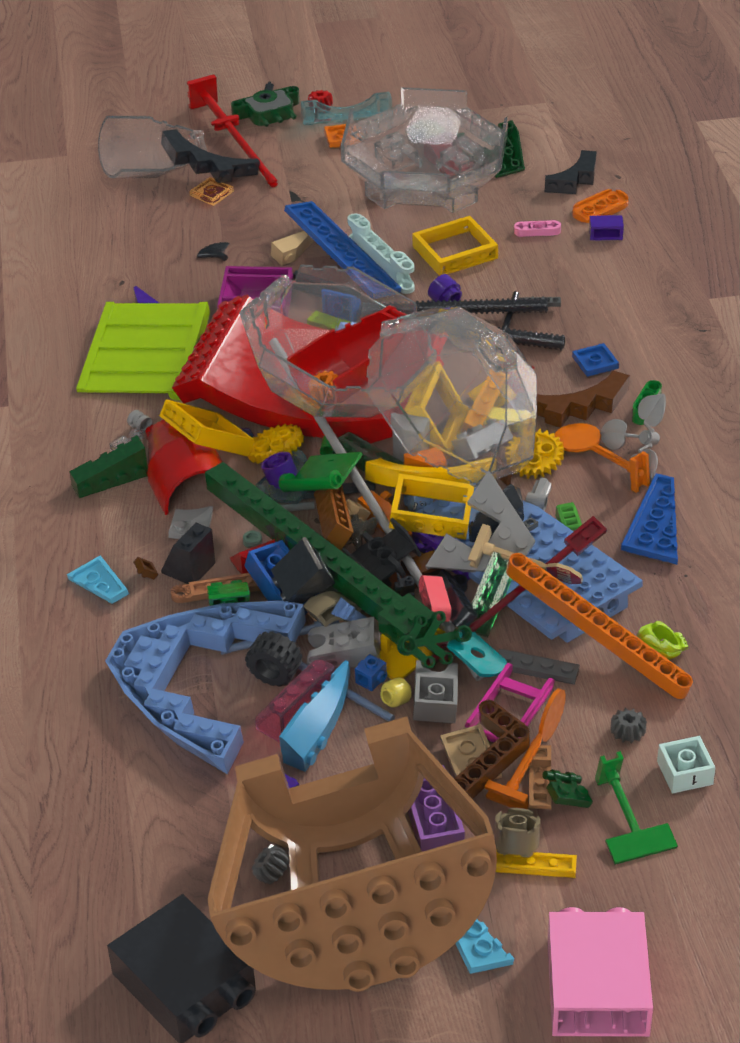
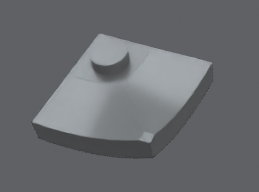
(185, 519)

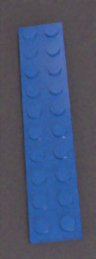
(336, 241)

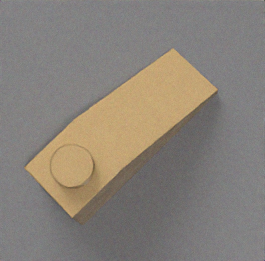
(290, 248)

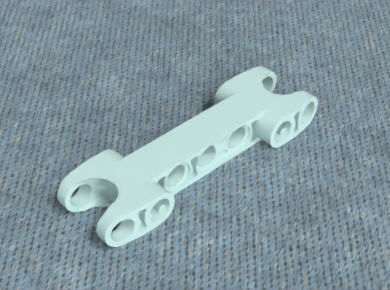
(393, 262)

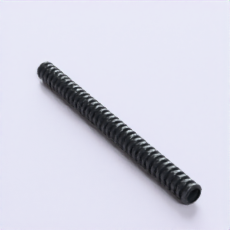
(489, 305)
(536, 339)

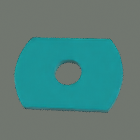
(488, 666)

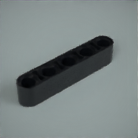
(461, 609)

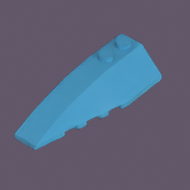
(315, 721)

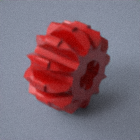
(321, 96)

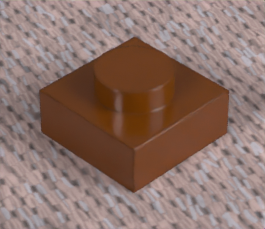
(145, 568)

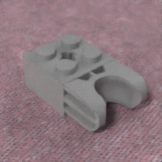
(345, 641)
(435, 694)

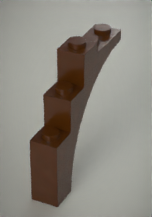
(581, 404)

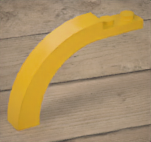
(387, 472)

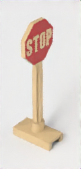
(481, 546)

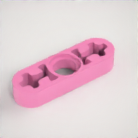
(527, 228)

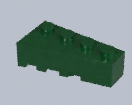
(111, 469)

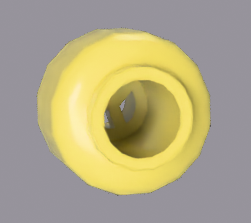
(396, 692)

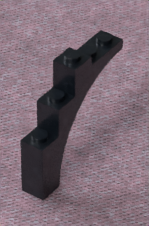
(202, 161)

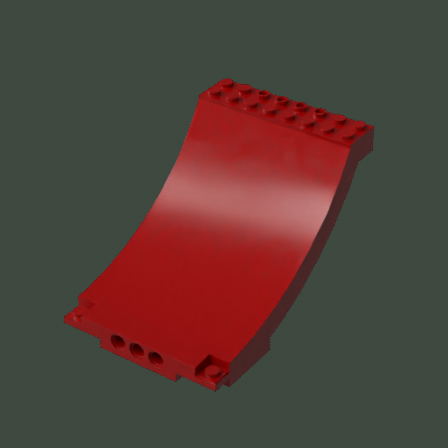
(228, 377)

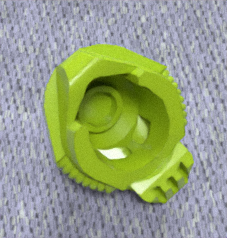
(671, 645)

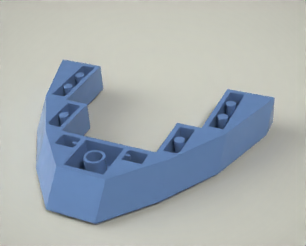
(151, 653)

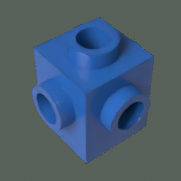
(370, 672)

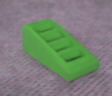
(570, 512)

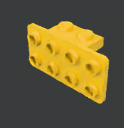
(397, 664)

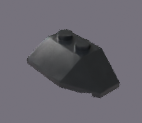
(514, 496)

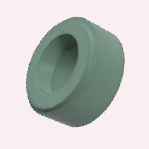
(252, 539)

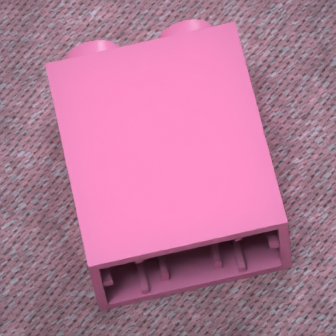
(599, 973)

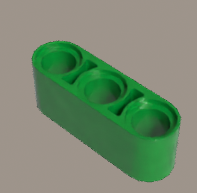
(651, 388)

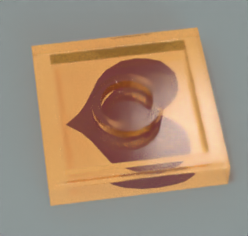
(211, 192)

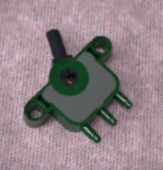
(268, 105)

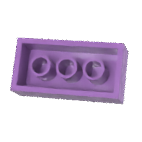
(434, 820)

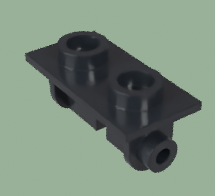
(405, 585)

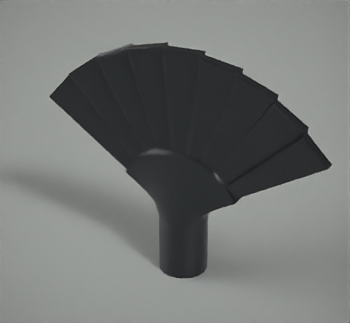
(214, 250)

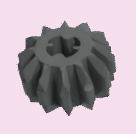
(628, 725)
(270, 864)

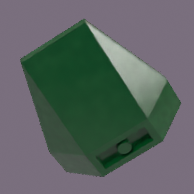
(513, 156)

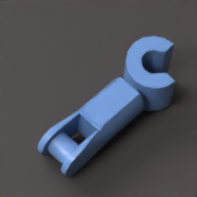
(346, 611)

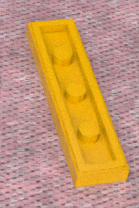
(538, 864)

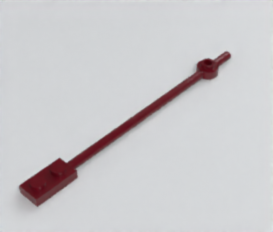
(576, 542)

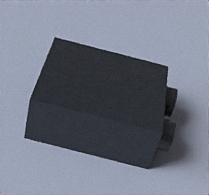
(181, 970)

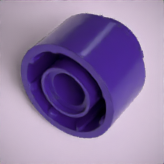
(444, 289)
(277, 465)

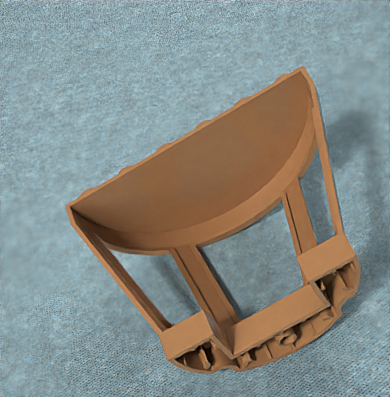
(365, 922)

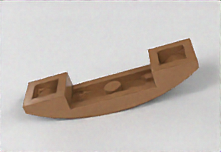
(538, 794)

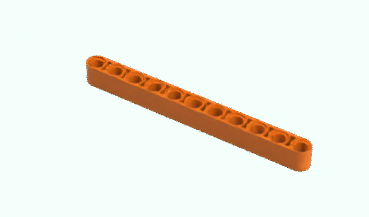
(599, 626)

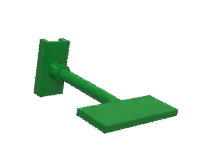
(638, 842)

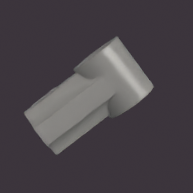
(539, 493)

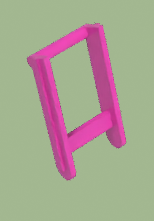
(504, 682)

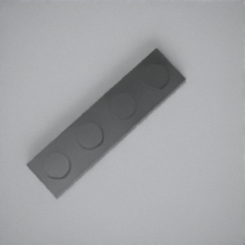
(541, 666)

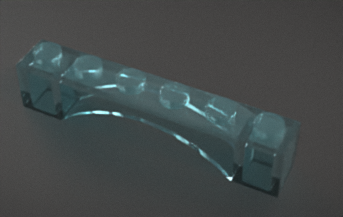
(316, 112)

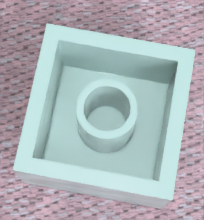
(686, 764)

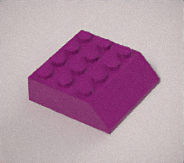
(249, 280)

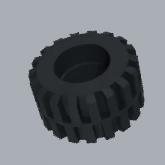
(273, 658)

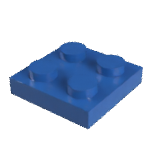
(595, 359)

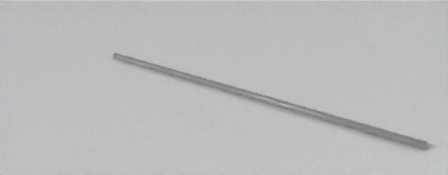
(377, 511)

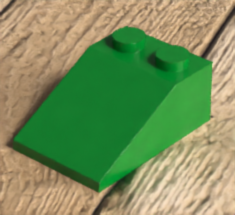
(228, 593)

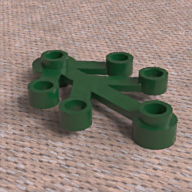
(429, 640)

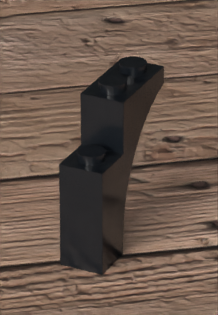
(580, 173)

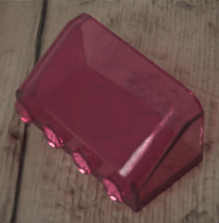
(283, 707)

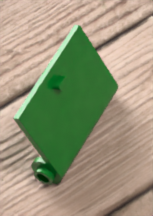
(320, 473)

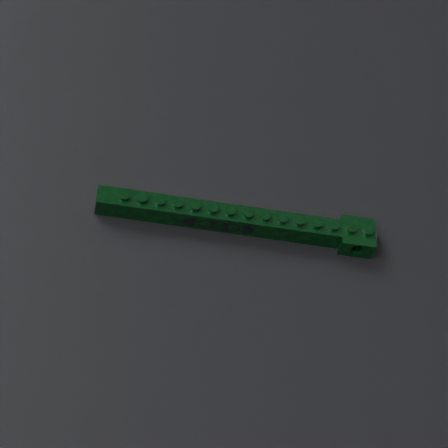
(390, 609)

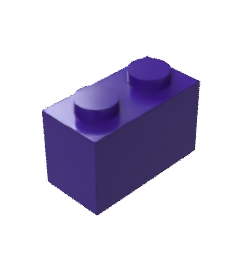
(606, 227)

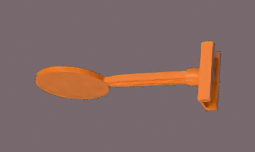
(584, 437)
(509, 794)

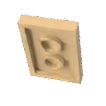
(464, 747)

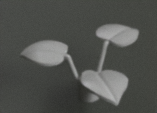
(652, 411)

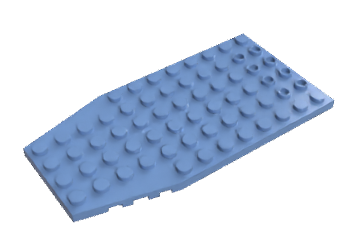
(603, 584)

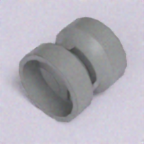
(138, 420)

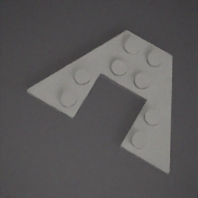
(509, 535)

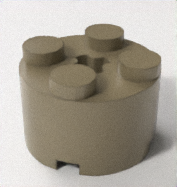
(517, 832)

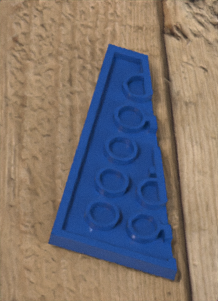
(654, 524)

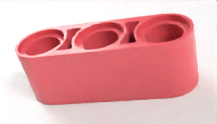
(435, 595)

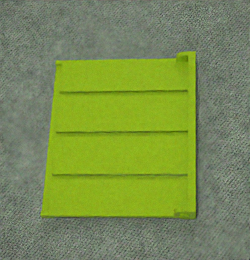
(142, 347)

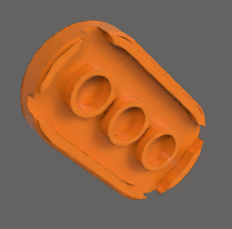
(600, 204)

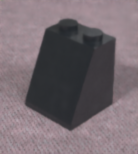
(191, 555)
(301, 573)

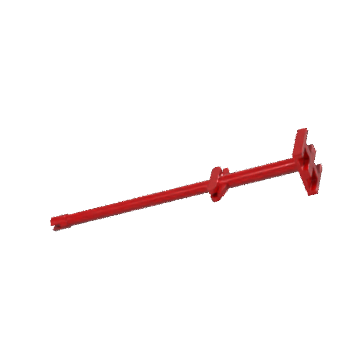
(204, 93)

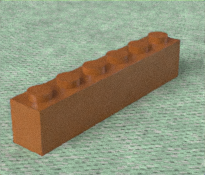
(334, 516)

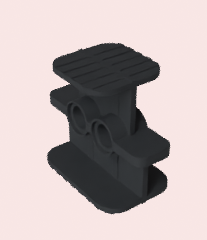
(383, 555)

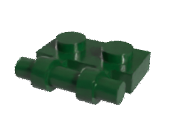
(568, 792)

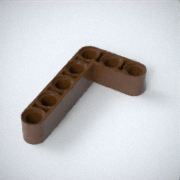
(496, 753)

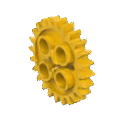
(275, 441)
(547, 455)

